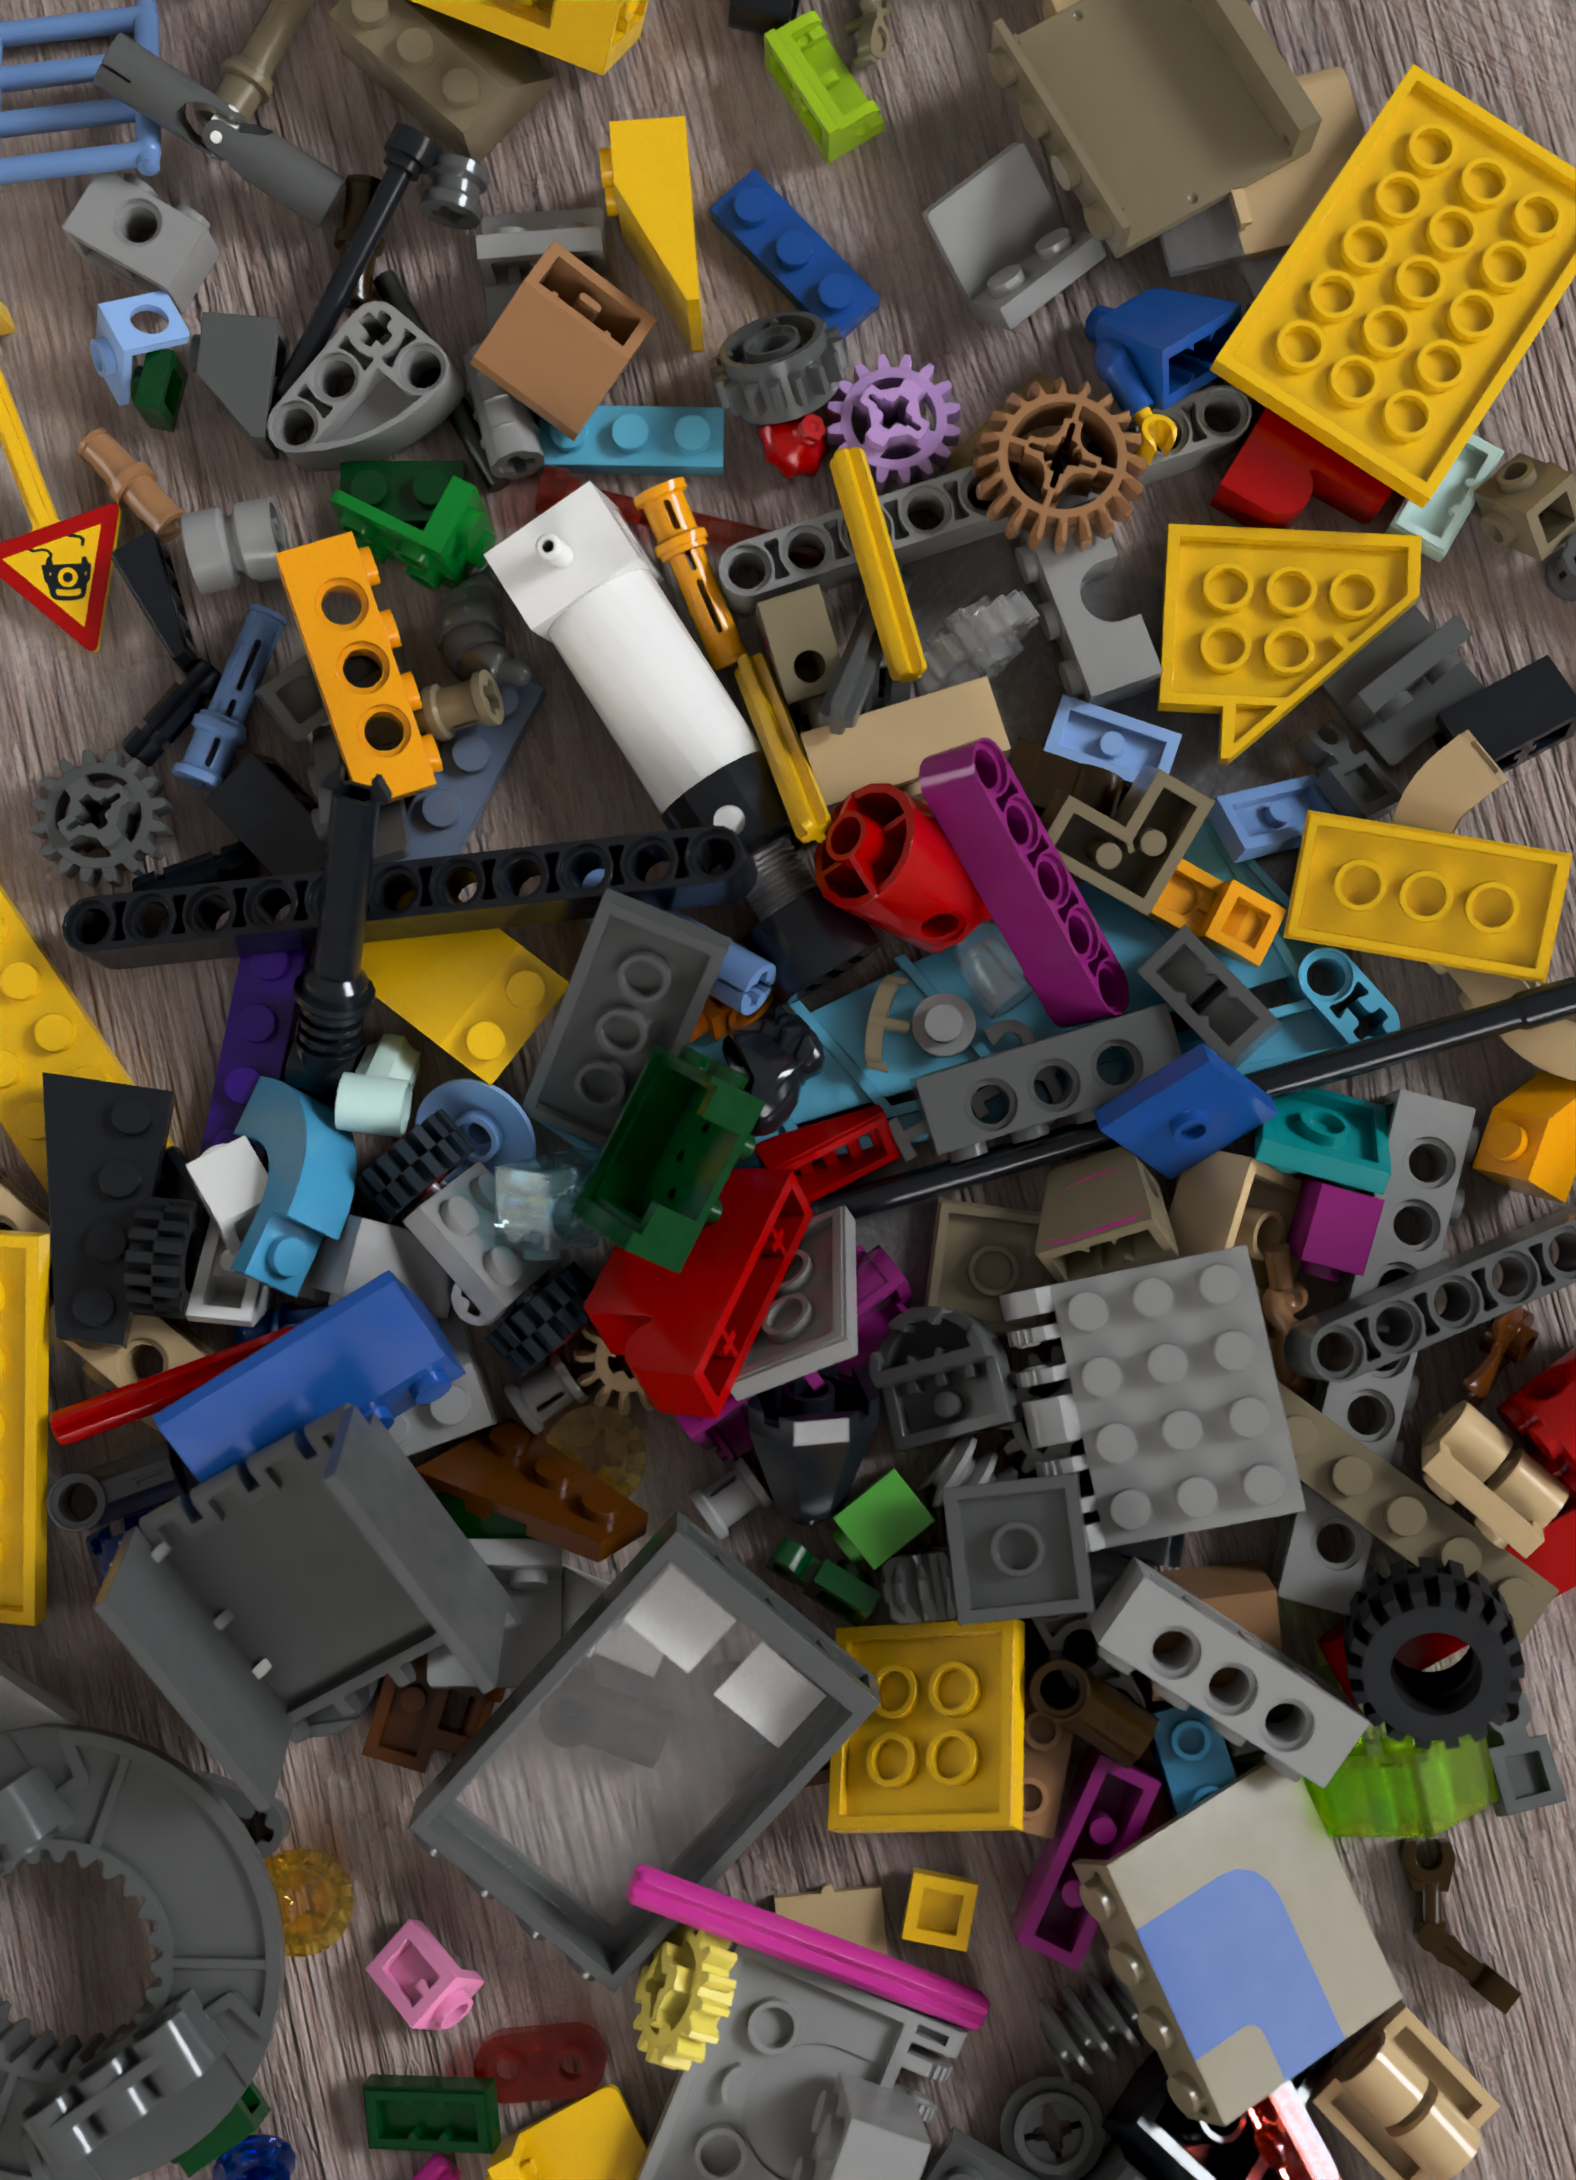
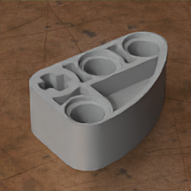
(385, 404)

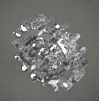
(977, 641)

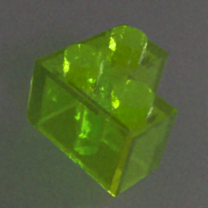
(1405, 1789)

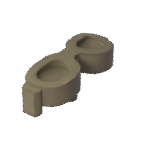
(874, 35)
(879, 1021)

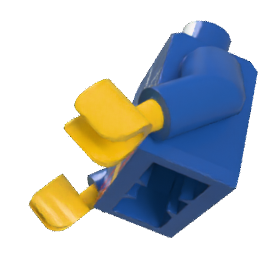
(1159, 353)

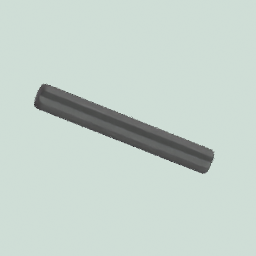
(855, 671)

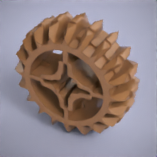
(1036, 455)

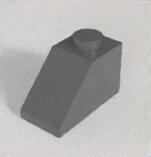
(240, 366)

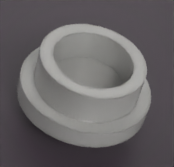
(943, 1025)

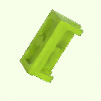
(820, 87)

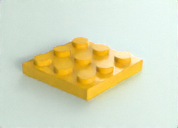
(946, 1734)

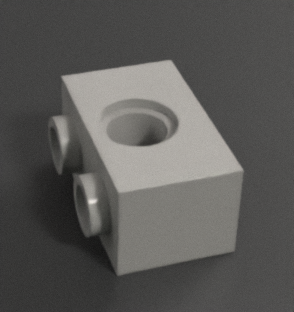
(120, 209)

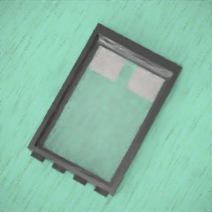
(647, 1740)

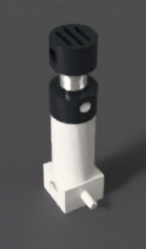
(599, 601)

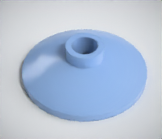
(475, 1103)

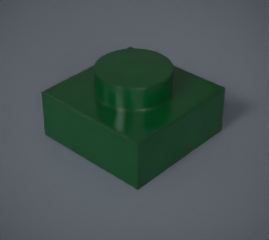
(159, 389)

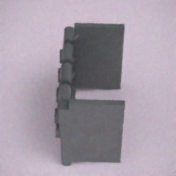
(299, 1591)

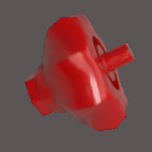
(795, 445)

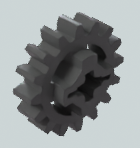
(80, 828)

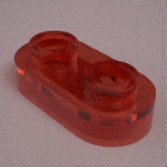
(537, 2056)

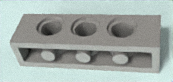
(1305, 1744)

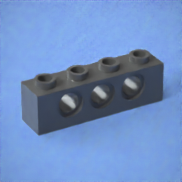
(945, 1096)

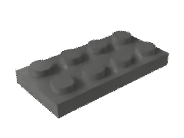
(631, 989)

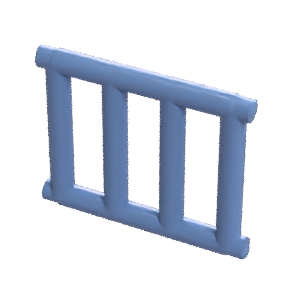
(141, 155)

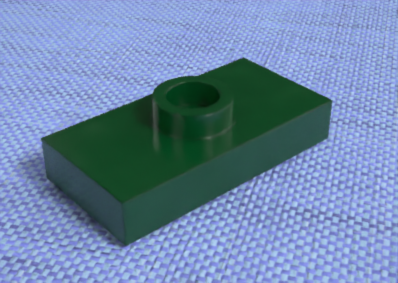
(432, 2113)

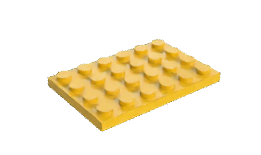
(1412, 288)

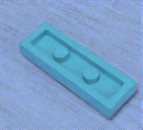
(641, 442)

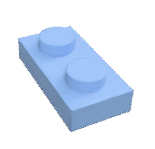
(1109, 739)

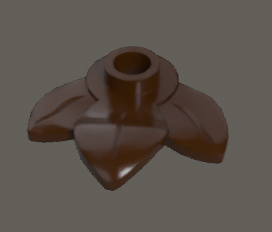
(1504, 1340)

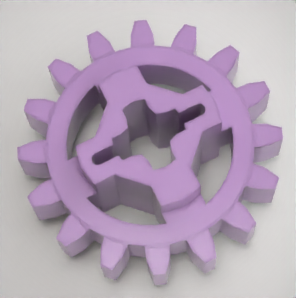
(889, 396)

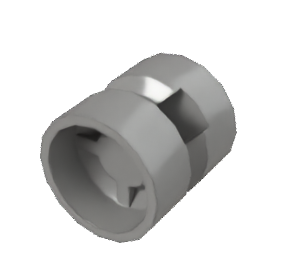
(233, 545)

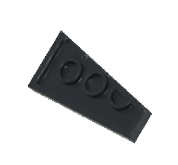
(101, 1162)

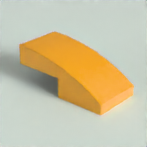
(1219, 913)

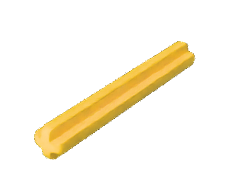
(878, 565)
(783, 748)

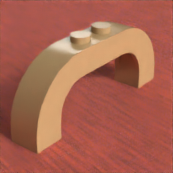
(1438, 801)

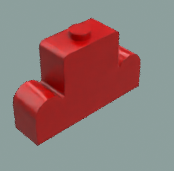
(1282, 470)
(696, 1327)

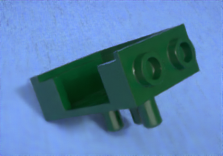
(670, 1156)

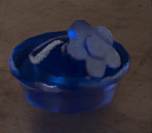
(257, 2159)

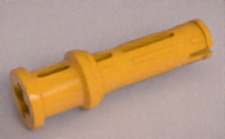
(672, 548)

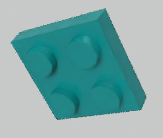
(1328, 1139)

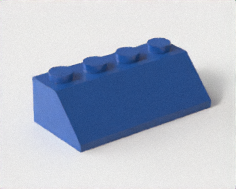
(364, 1350)

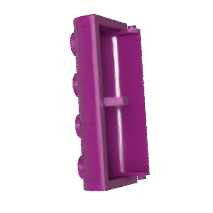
(880, 1298)

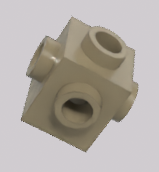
(1528, 506)

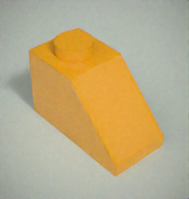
(1533, 1139)

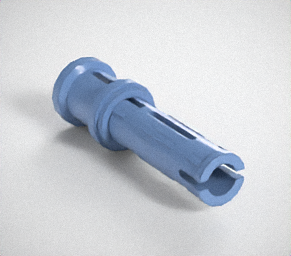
(227, 733)

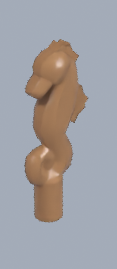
(1279, 1302)

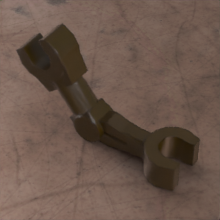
(1431, 1930)

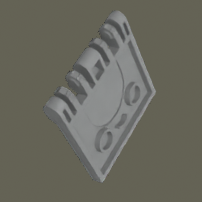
(1165, 1394)
(781, 2046)

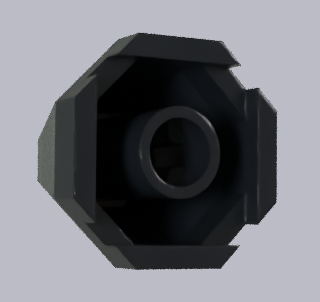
(813, 1440)

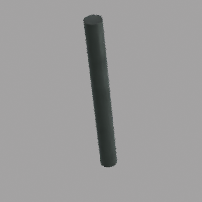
(462, 417)

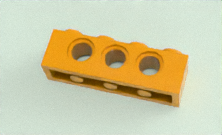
(340, 567)

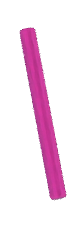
(806, 1947)

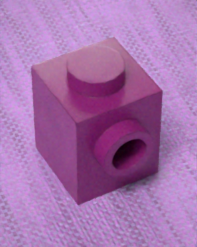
(1333, 1229)

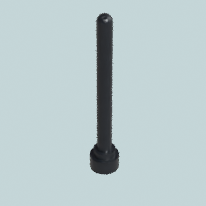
(407, 158)

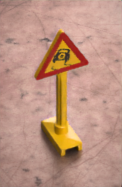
(63, 563)

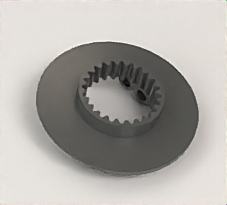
(221, 1970)

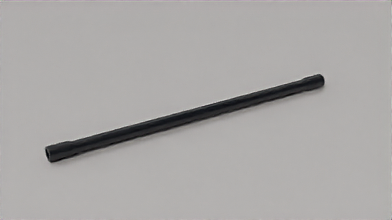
(1521, 1011)

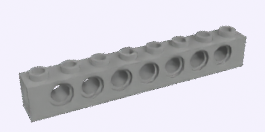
(1450, 1139)

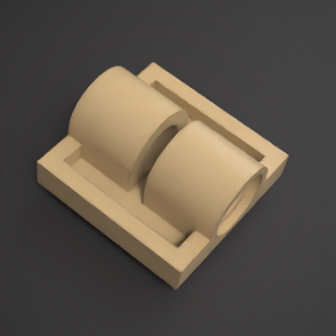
(1506, 1491)
(1405, 2101)

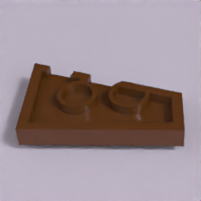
(538, 1485)

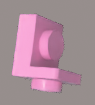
(423, 1979)

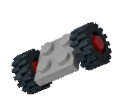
(460, 1234)

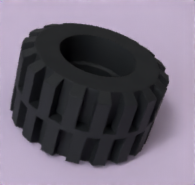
(1441, 1702)

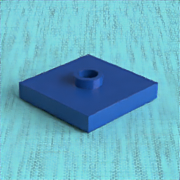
(1185, 1112)

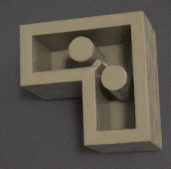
(1137, 847)

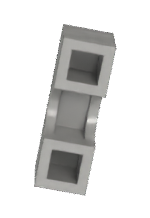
(1100, 657)

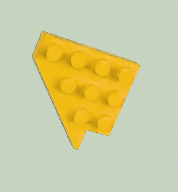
(1271, 617)

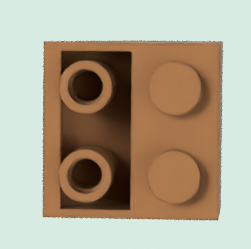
(563, 340)

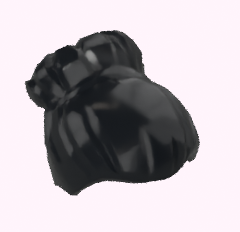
(777, 1064)

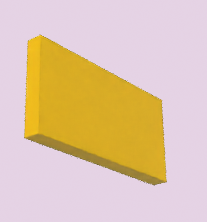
(1427, 896)

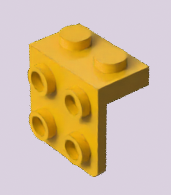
(580, 2141)

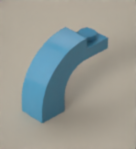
(306, 1184)

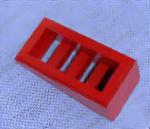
(801, 1146)

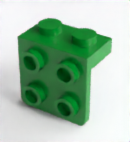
(440, 553)

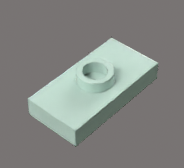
(1452, 501)

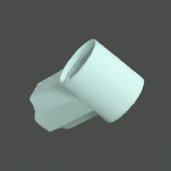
(380, 1090)

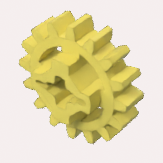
(684, 1997)

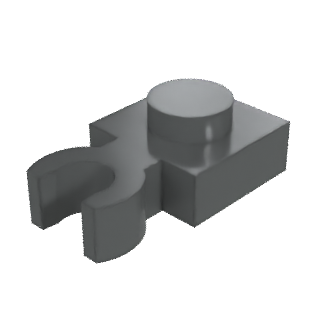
(1348, 781)
(1522, 1764)

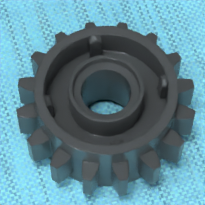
(779, 367)

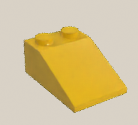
(651, 193)
(465, 991)

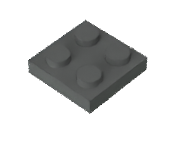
(1018, 1549)

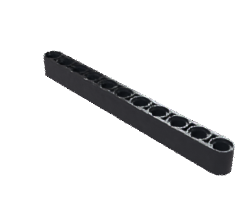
(432, 911)

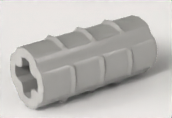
(504, 424)

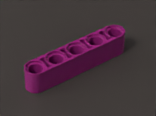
(1024, 883)

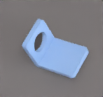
(119, 340)

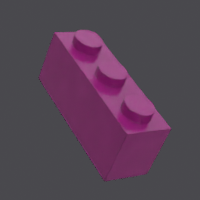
(1095, 1822)

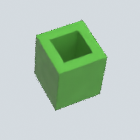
(880, 1519)

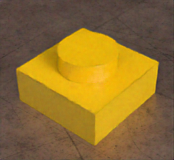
(939, 1909)

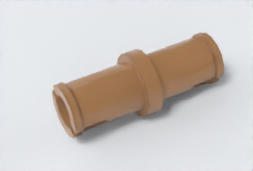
(131, 483)

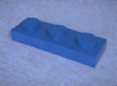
(793, 254)

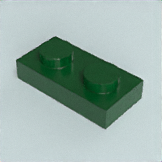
(401, 487)

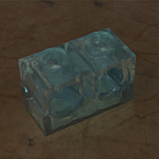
(537, 1201)

